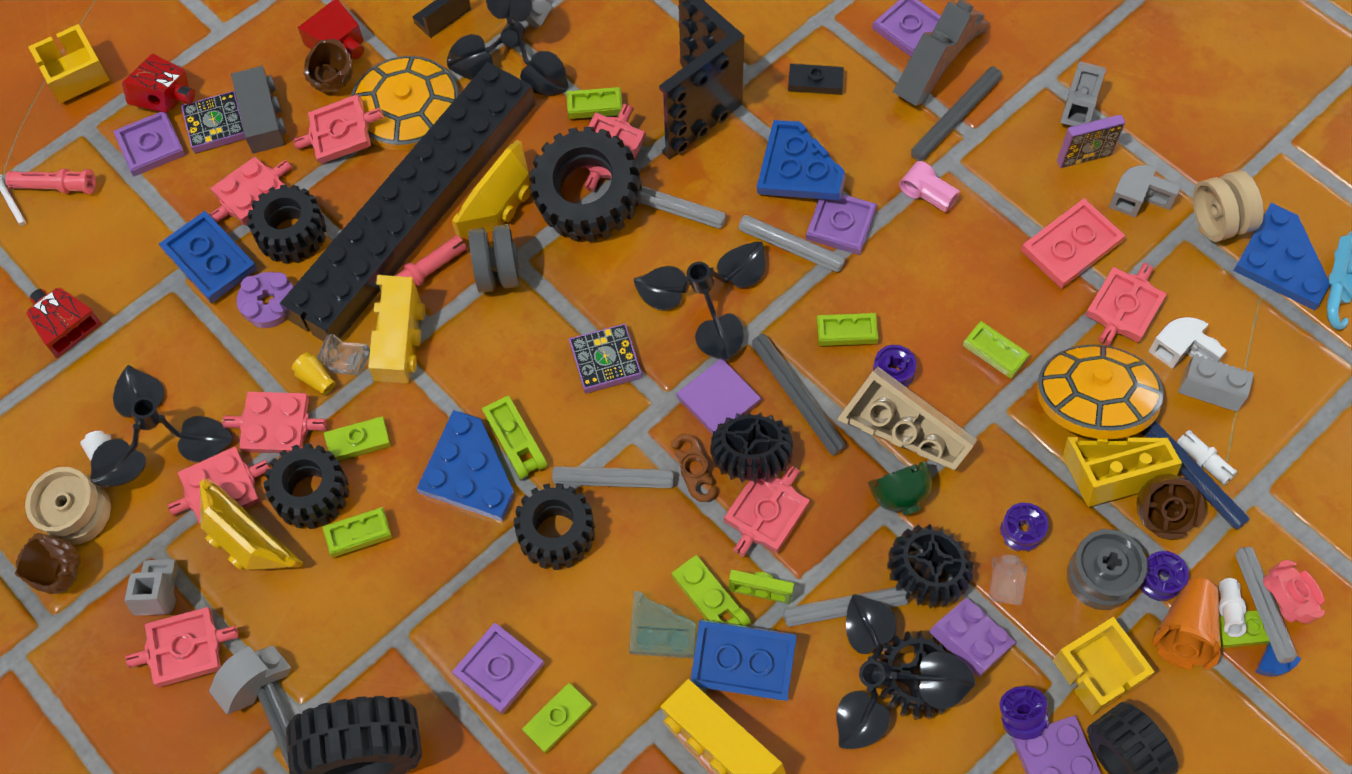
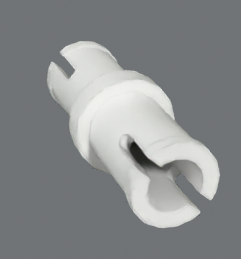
(1207, 457)
(1232, 607)

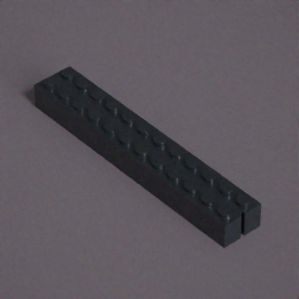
(408, 203)

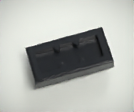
(815, 79)

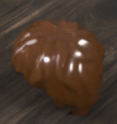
(328, 66)
(48, 563)

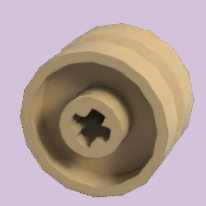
(1227, 205)
(68, 505)

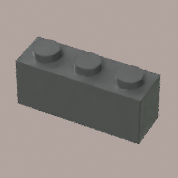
(259, 109)

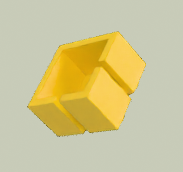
(74, 72)
(1103, 665)

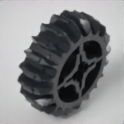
(751, 447)
(920, 572)
(921, 648)

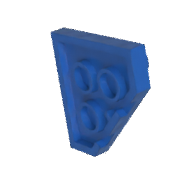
(798, 165)
(1284, 259)
(467, 470)

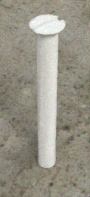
(11, 203)

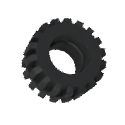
(281, 206)
(293, 468)
(551, 503)
(1131, 743)

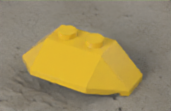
(497, 194)
(240, 533)

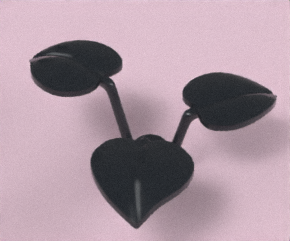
(544, 70)
(722, 335)
(139, 397)
(859, 717)

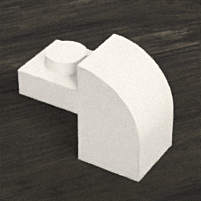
(1185, 337)

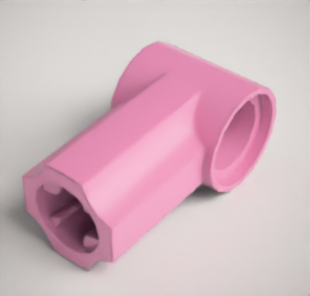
(923, 183)

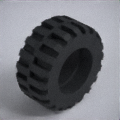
(579, 150)
(355, 737)

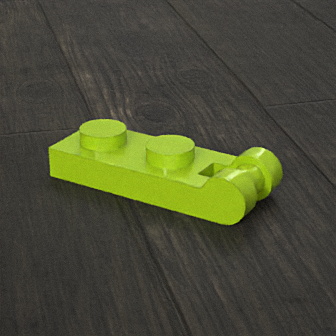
(514, 436)
(707, 593)

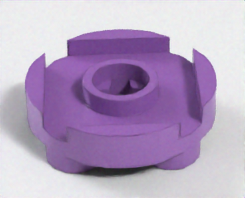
(254, 289)

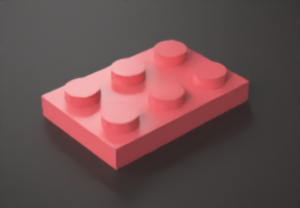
(1072, 243)

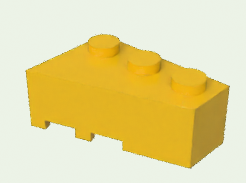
(396, 330)
(1117, 468)

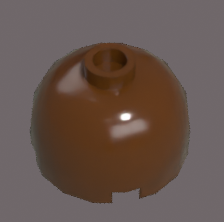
(1170, 506)

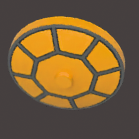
(411, 96)
(1100, 391)

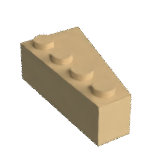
(906, 420)

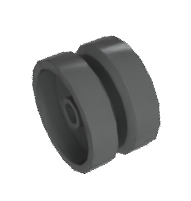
(499, 258)
(1106, 569)

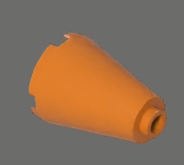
(1191, 627)

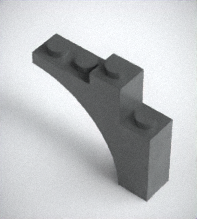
(938, 49)

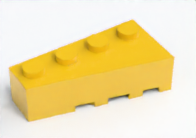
(716, 734)

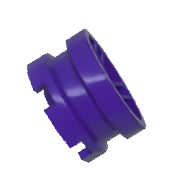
(900, 357)
(1018, 516)
(1169, 566)
(1024, 712)

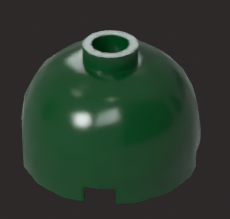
(903, 489)

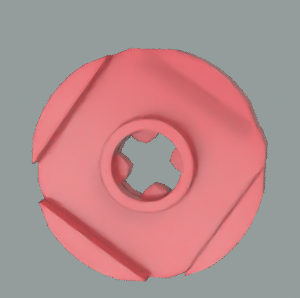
(1295, 592)

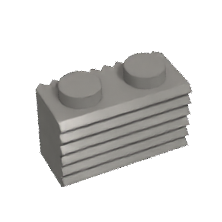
(1216, 382)

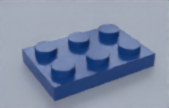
(208, 256)
(743, 659)

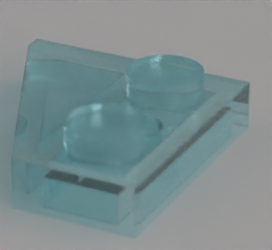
(659, 631)

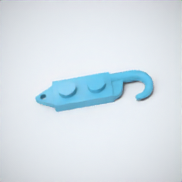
(1340, 281)

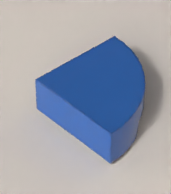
(1271, 667)

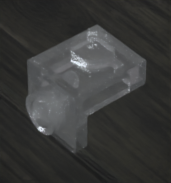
(343, 356)
(1008, 579)

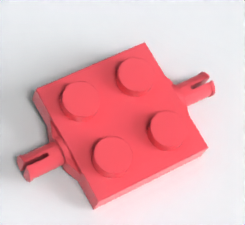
(618, 127)
(339, 129)
(244, 186)
(1126, 304)
(274, 422)
(227, 472)
(766, 512)
(182, 647)

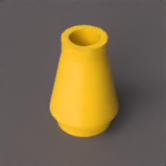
(312, 372)

